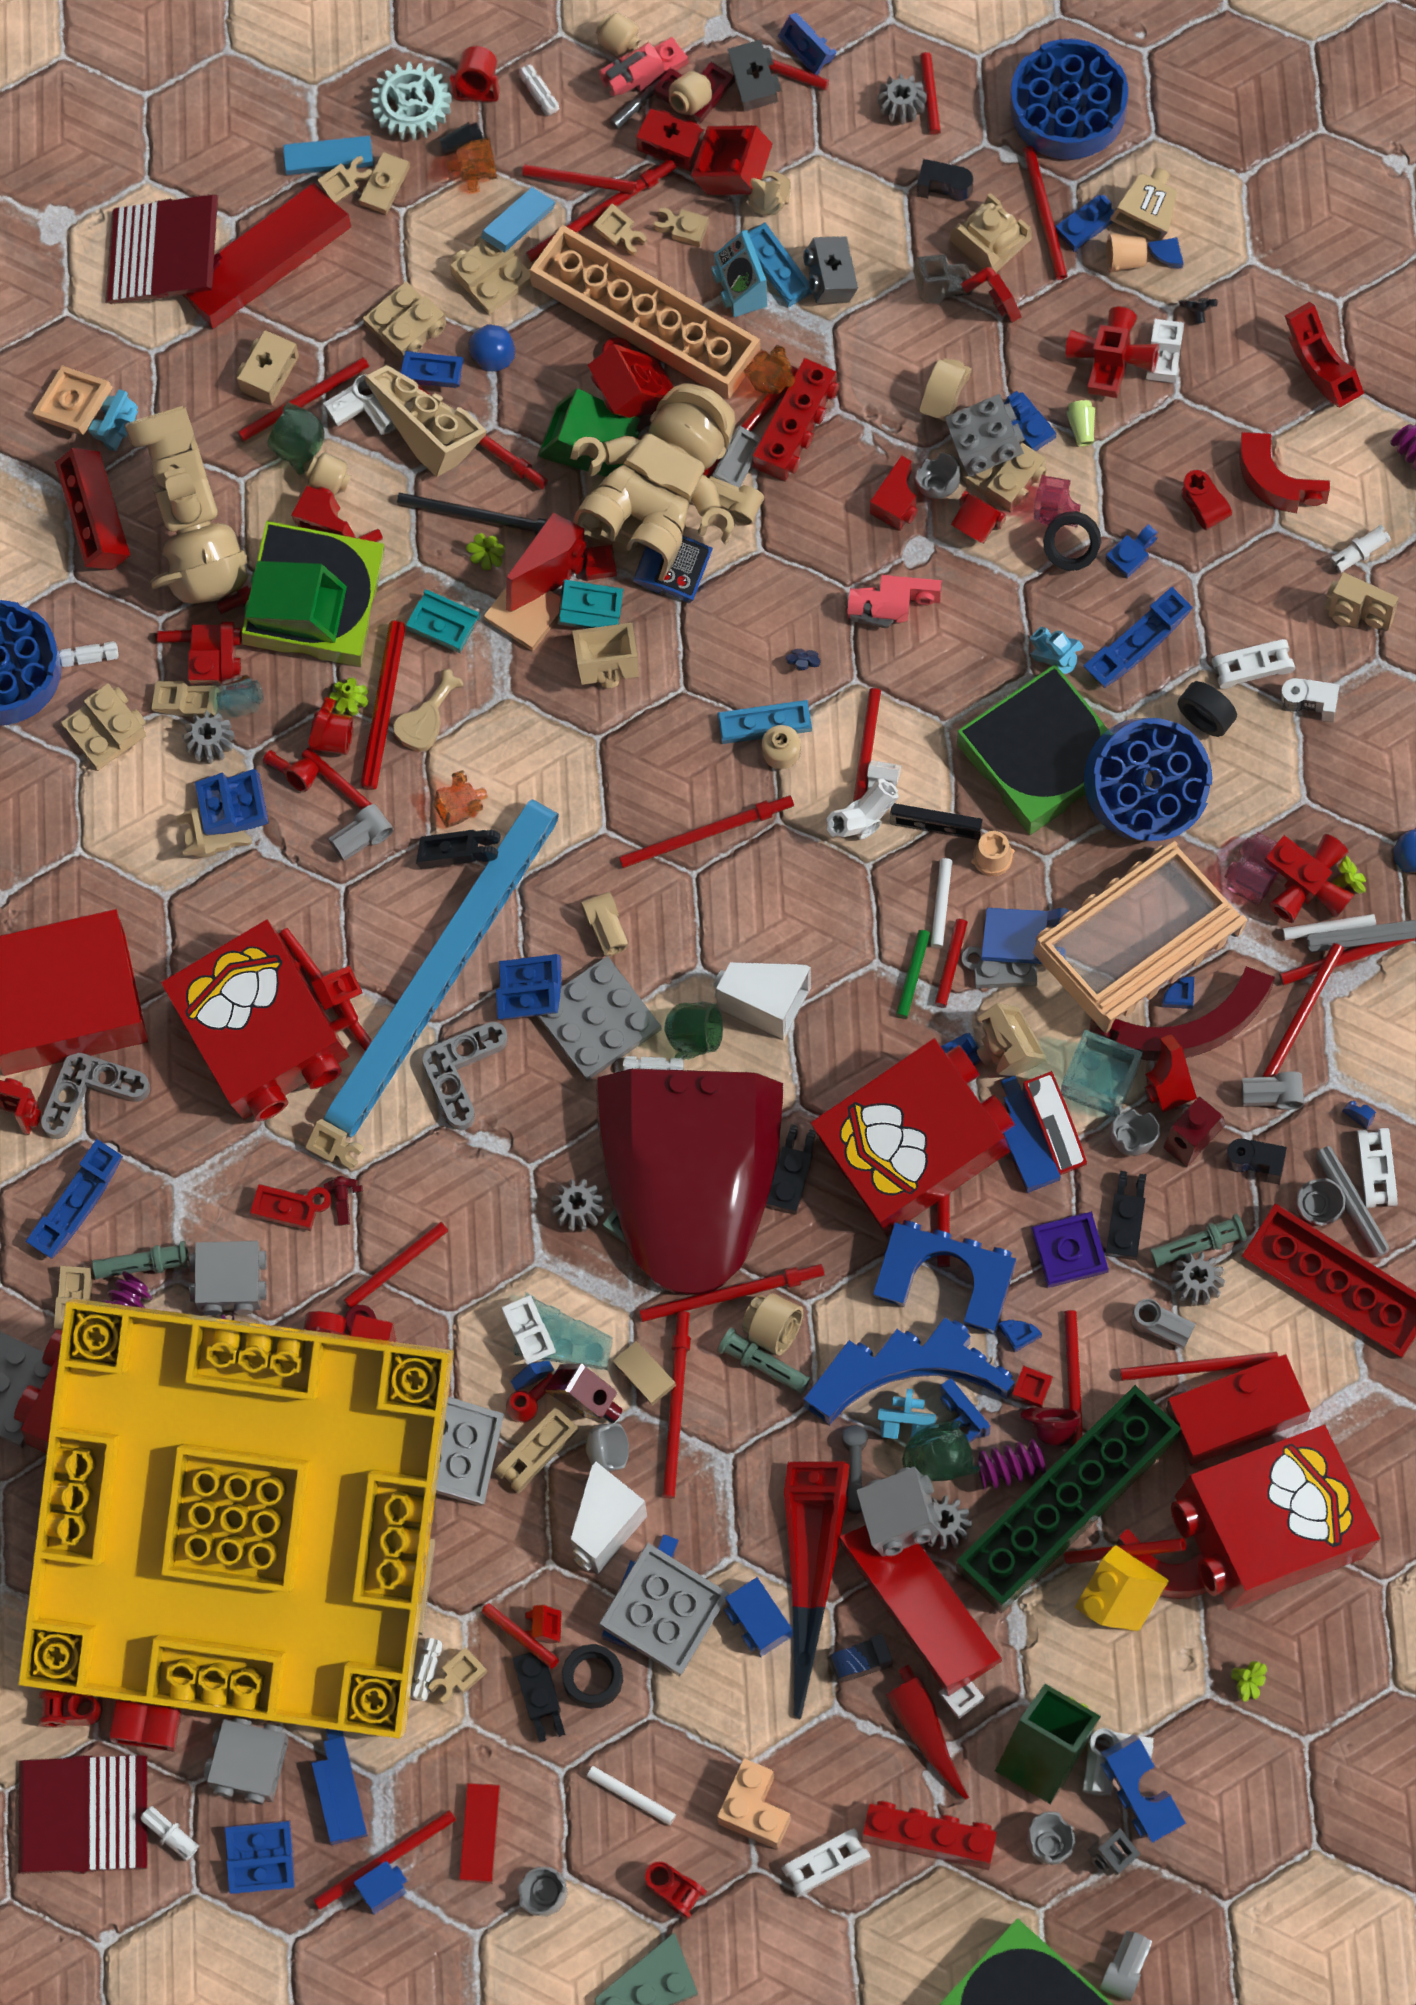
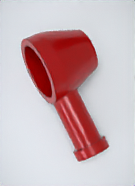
(298, 774)
(529, 1411)

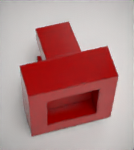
(600, 562)
(1032, 1387)
(545, 1624)

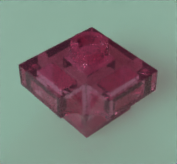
(1053, 499)

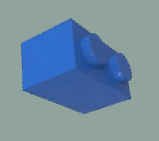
(758, 1617)

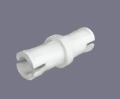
(1360, 549)

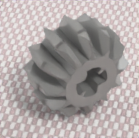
(901, 98)
(220, 736)
(585, 1214)
(1202, 1269)
(956, 1528)

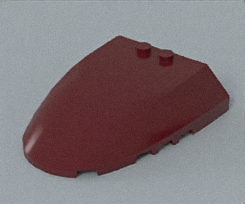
(689, 1168)

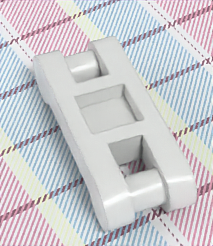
(1253, 663)
(1377, 1167)
(826, 1862)

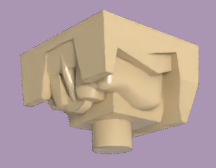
(991, 235)
(606, 654)
(1009, 1041)

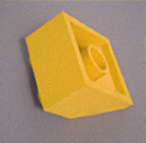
(1121, 1591)

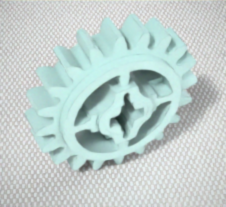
(409, 91)

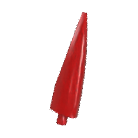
(920, 1720)

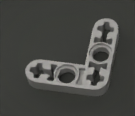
(454, 1061)
(88, 1078)

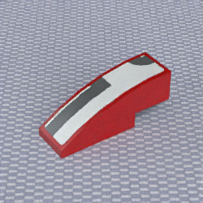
(1054, 1122)

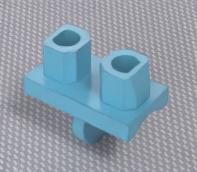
(117, 412)
(1055, 649)
(891, 1418)

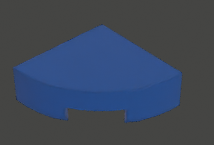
(1167, 252)
(1180, 994)
(1363, 1116)
(1019, 1333)
(531, 1374)

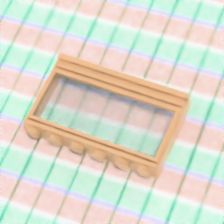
(1137, 935)

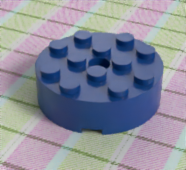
(1076, 125)
(29, 665)
(1118, 772)

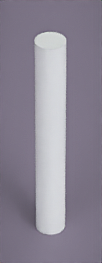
(941, 903)
(1347, 923)
(631, 1795)

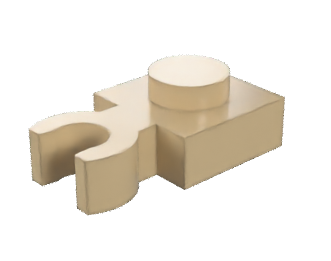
(341, 182)
(617, 227)
(685, 228)
(329, 1143)
(461, 1673)

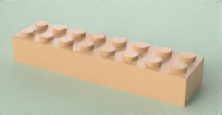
(644, 312)

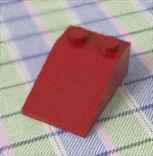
(629, 381)
(547, 562)

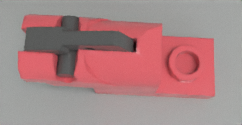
(642, 67)
(892, 601)

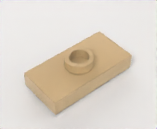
(384, 183)

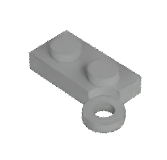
(999, 974)

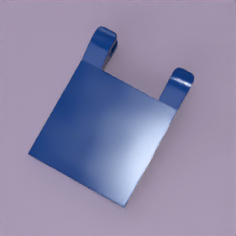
(1013, 933)

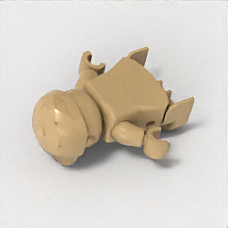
(663, 473)
(202, 555)

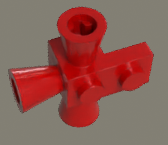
(1112, 352)
(1307, 876)

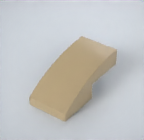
(184, 700)
(73, 1284)
(644, 1373)

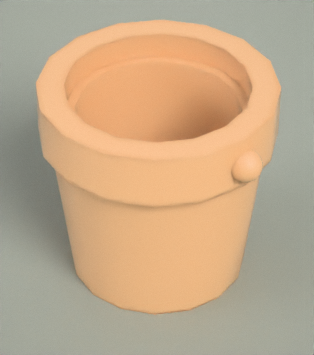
(1125, 252)
(993, 854)

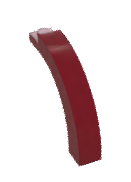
(1205, 1032)

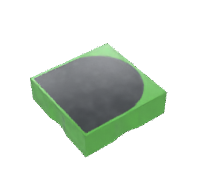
(1035, 747)
(1023, 1972)

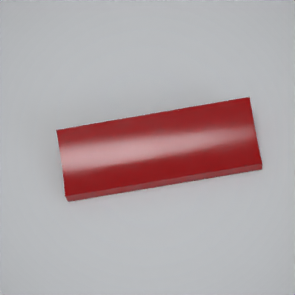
(270, 253)
(1335, 1279)
(924, 1610)

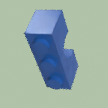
(1126, 1764)

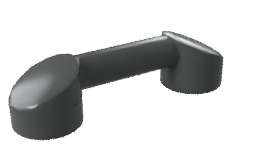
(854, 1440)

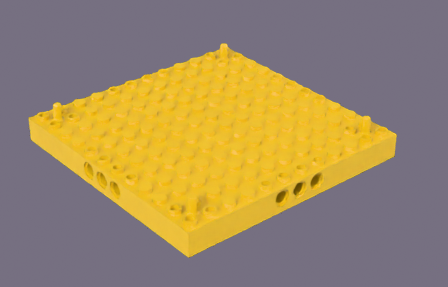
(236, 1518)

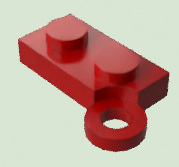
(288, 1207)

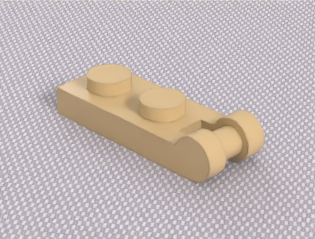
(537, 1449)

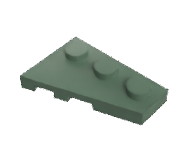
(655, 1980)

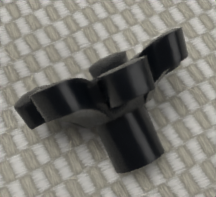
(1198, 307)

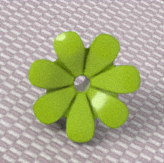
(486, 550)
(349, 696)
(1349, 876)
(1249, 1680)

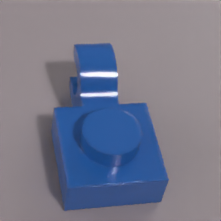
(1130, 553)

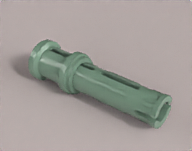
(1162, 1255)
(156, 1260)
(747, 1354)

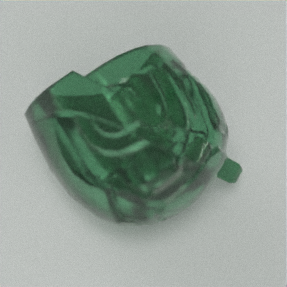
(296, 436)
(694, 1029)
(940, 1452)

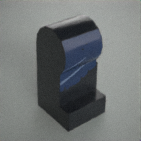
(945, 180)
(1258, 1157)
(860, 1659)

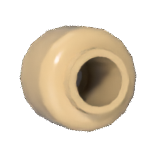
(618, 34)
(690, 93)
(328, 473)
(781, 747)

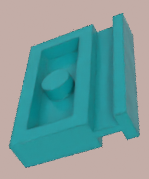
(589, 605)
(442, 621)

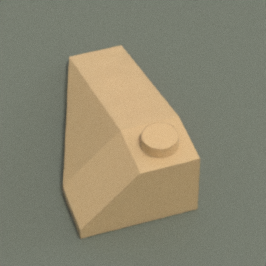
(431, 428)

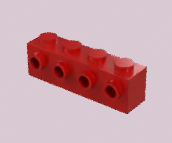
(795, 419)
(92, 509)
(929, 1836)

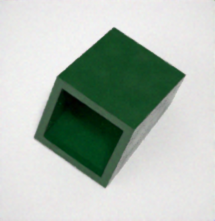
(1047, 1743)

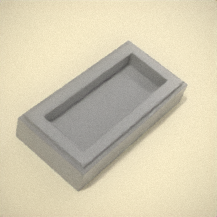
(738, 457)

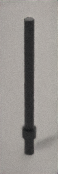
(471, 512)

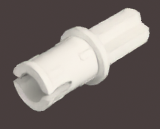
(170, 1833)

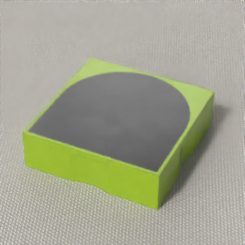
(352, 562)

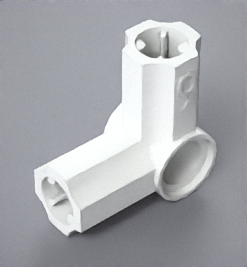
(351, 402)
(864, 814)
(1095, 1779)

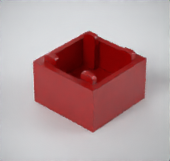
(731, 159)

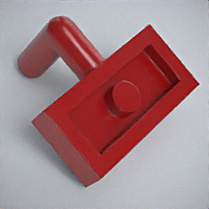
(1000, 294)
(338, 989)

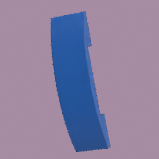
(1139, 639)
(77, 1200)

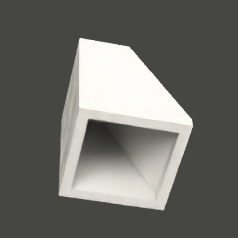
(763, 994)
(605, 1519)

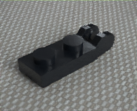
(457, 848)
(791, 1173)
(1126, 1220)
(538, 1693)

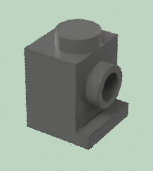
(1107, 1855)

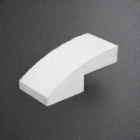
(1169, 337)
(528, 1330)

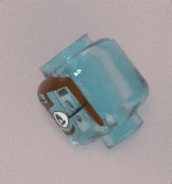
(240, 696)

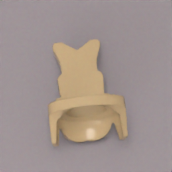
(766, 196)
(205, 845)

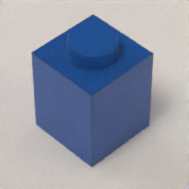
(381, 1886)

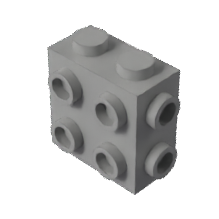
(985, 434)
(228, 1277)
(899, 1511)
(246, 1760)

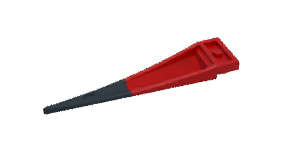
(815, 1519)

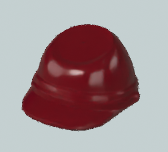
(1053, 1425)

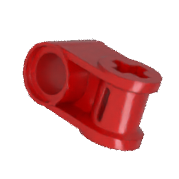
(1206, 504)
(61, 1709)
(675, 1889)

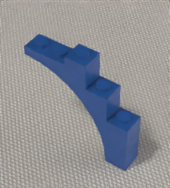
(902, 1357)

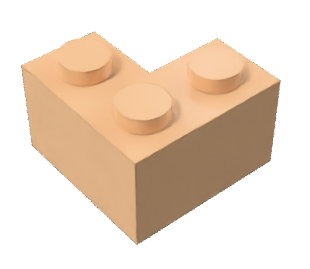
(746, 1810)

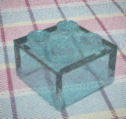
(1101, 1073)

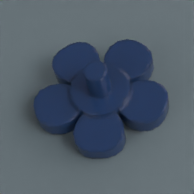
(803, 659)

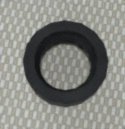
(1065, 563)
(1207, 708)
(579, 1655)

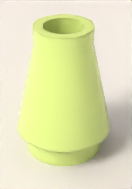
(1082, 420)

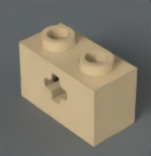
(276, 358)

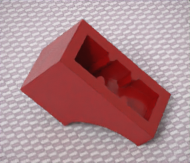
(893, 500)
(319, 512)
(205, 656)
(1170, 1078)

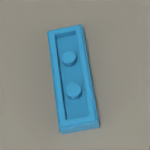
(327, 155)
(518, 219)
(779, 266)
(754, 722)

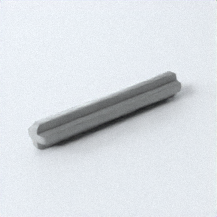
(1362, 935)
(1353, 1202)

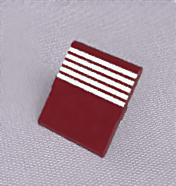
(162, 249)
(82, 1814)

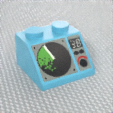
(740, 276)

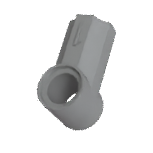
(367, 828)
(1282, 1090)
(1166, 1325)
(1124, 1972)

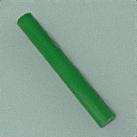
(913, 974)

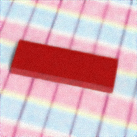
(479, 1833)

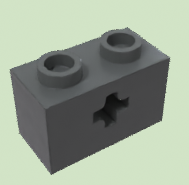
(749, 58)
(830, 270)

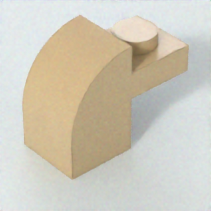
(944, 388)

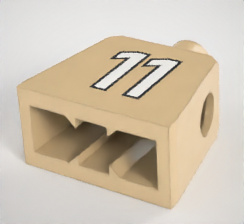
(1147, 206)

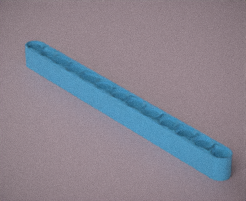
(441, 968)

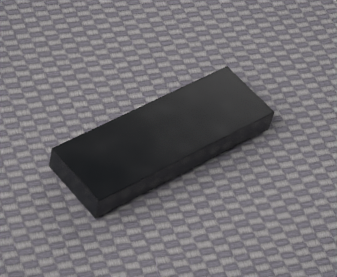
(936, 821)

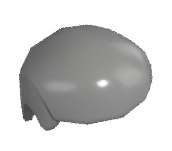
(938, 477)
(1134, 1132)
(1320, 1202)
(608, 1446)
(1050, 1838)
(542, 1891)

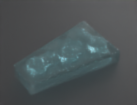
(573, 1339)

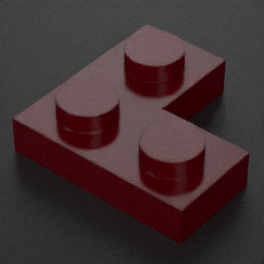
(719, 80)

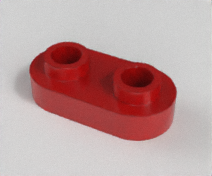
(229, 640)

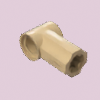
(739, 502)
(603, 917)

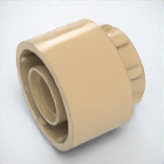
(772, 1322)

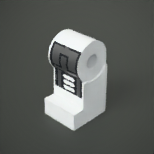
(1311, 696)

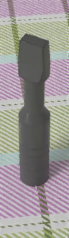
(631, 108)

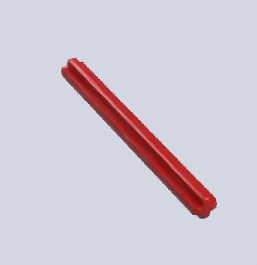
(383, 705)

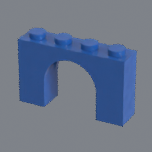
(912, 1247)

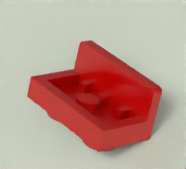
(21, 1101)

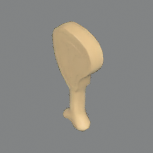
(421, 727)

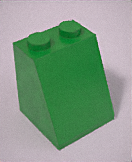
(580, 417)
(296, 600)

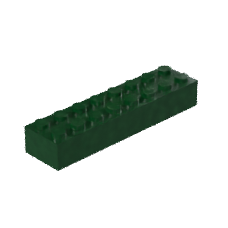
(1068, 1499)

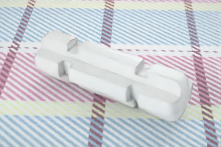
(538, 90)
(88, 654)
(632, 1062)
(426, 1669)

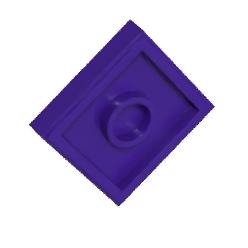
(1069, 1249)

